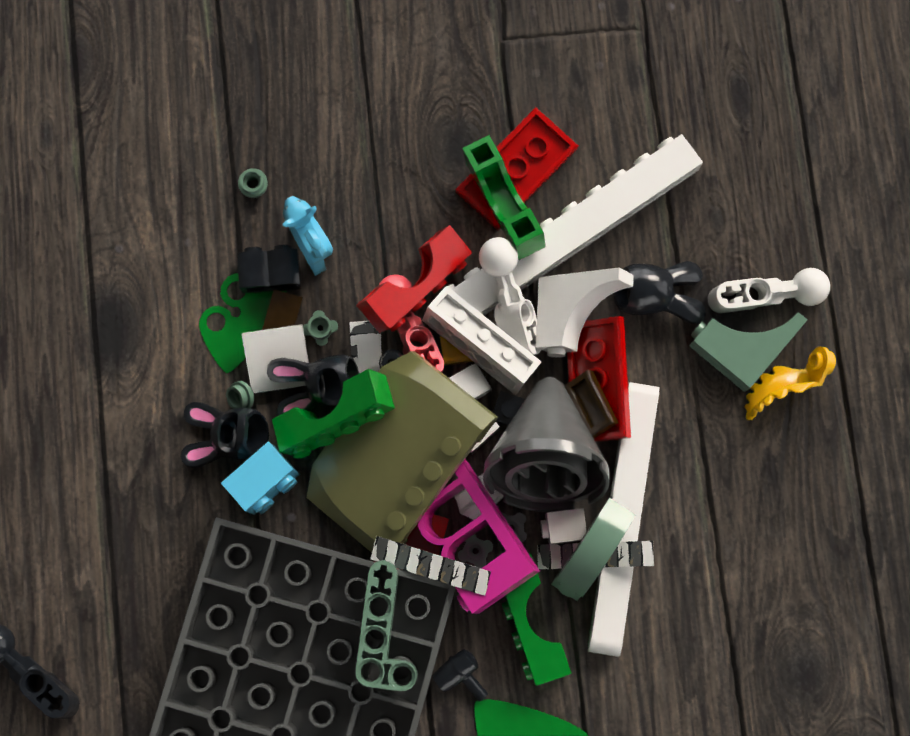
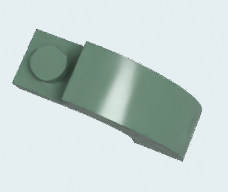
(594, 550)

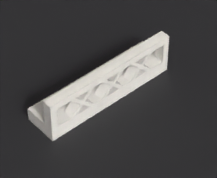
(480, 340)

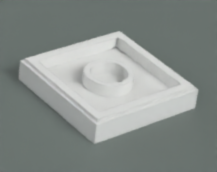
(268, 345)

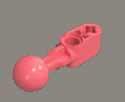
(414, 330)

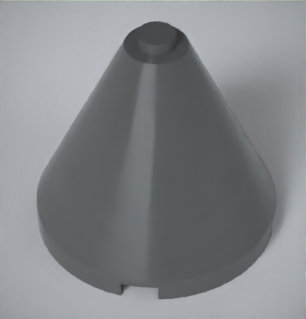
(547, 455)

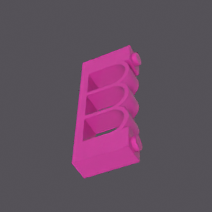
(508, 569)

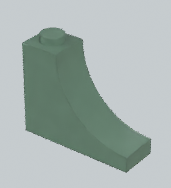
(742, 354)

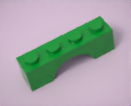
(498, 190)
(363, 400)
(544, 658)

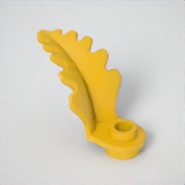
(786, 379)

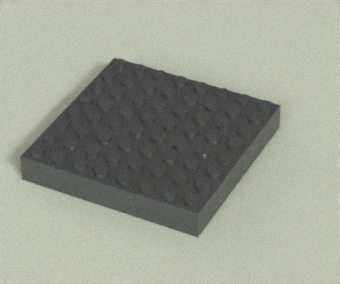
(279, 640)

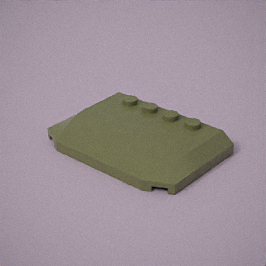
(397, 466)

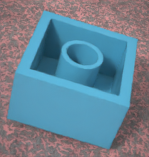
(261, 479)

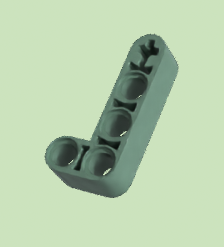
(384, 625)

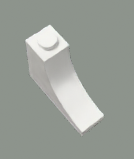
(568, 301)

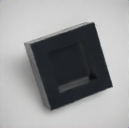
(507, 407)

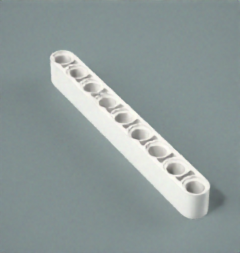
(628, 491)

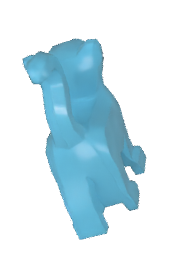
(307, 233)

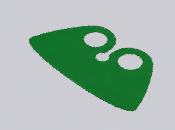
(227, 344)
(511, 719)

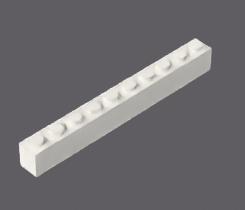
(591, 218)

